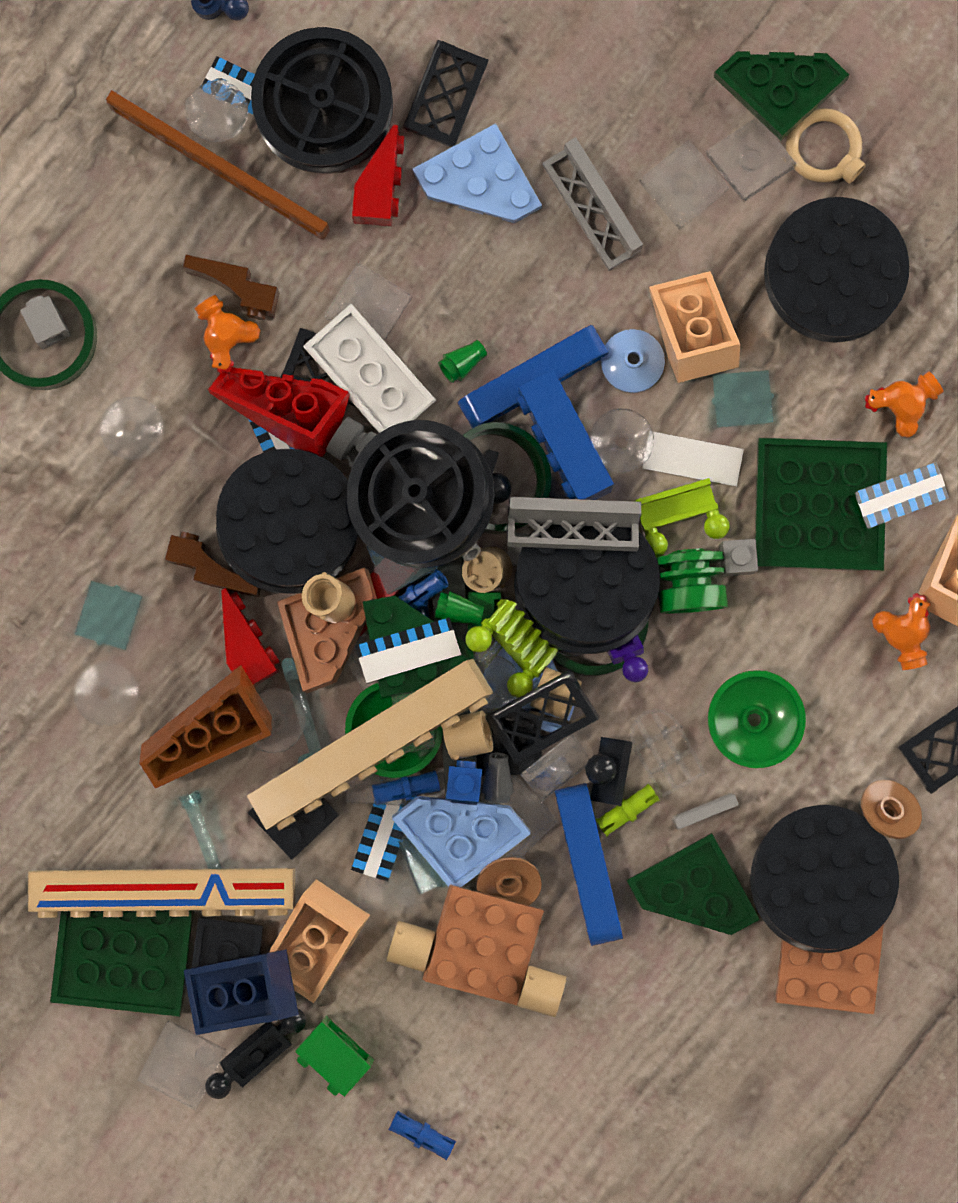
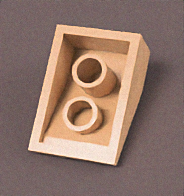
(695, 327)
(941, 580)
(318, 937)

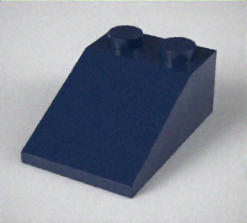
(241, 992)

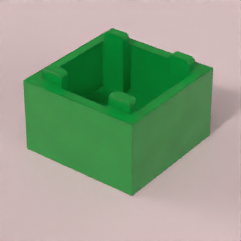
(334, 1056)

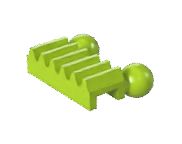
(680, 505)
(518, 640)

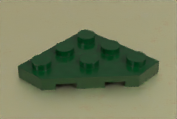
(781, 86)
(390, 616)
(695, 888)

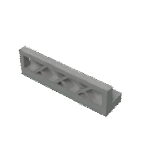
(603, 198)
(573, 512)

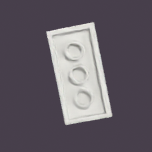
(369, 371)

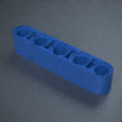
(565, 358)
(588, 864)

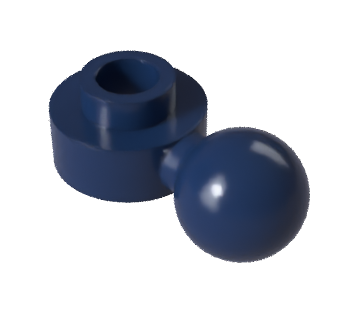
(234, 9)

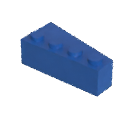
(564, 438)

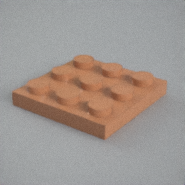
(483, 944)
(831, 980)

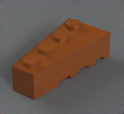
(207, 730)

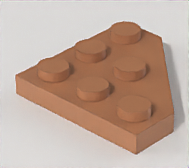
(322, 646)

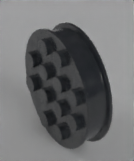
(322, 100)
(836, 269)
(420, 494)
(285, 520)
(586, 596)
(824, 879)

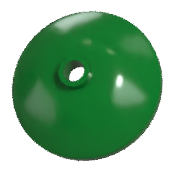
(368, 705)
(779, 712)

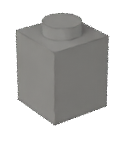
(45, 321)
(739, 557)

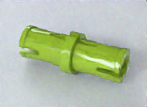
(628, 810)

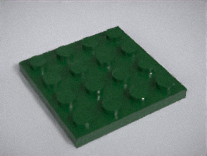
(810, 505)
(122, 962)

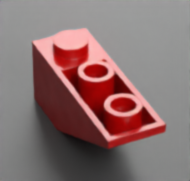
(375, 188)
(243, 642)

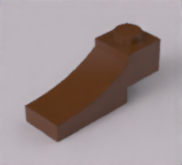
(256, 298)
(190, 553)

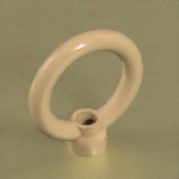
(849, 166)

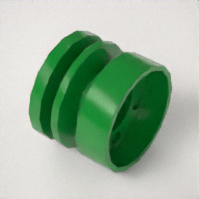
(691, 582)

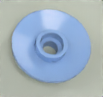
(628, 376)

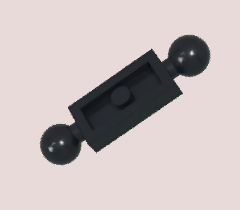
(254, 1055)

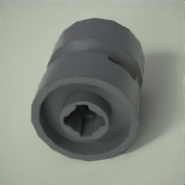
(349, 441)

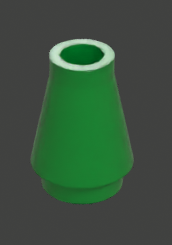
(461, 361)
(458, 609)

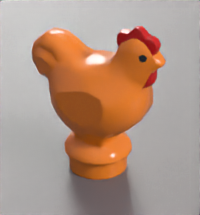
(224, 332)
(905, 401)
(907, 631)

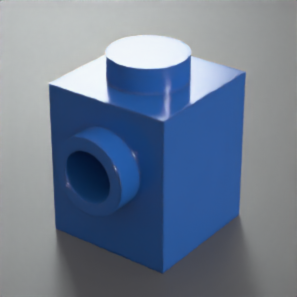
(464, 782)

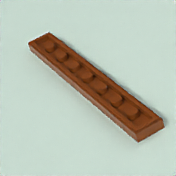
(217, 165)

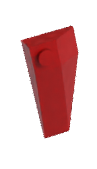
(290, 409)

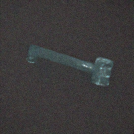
(309, 732)
(190, 803)

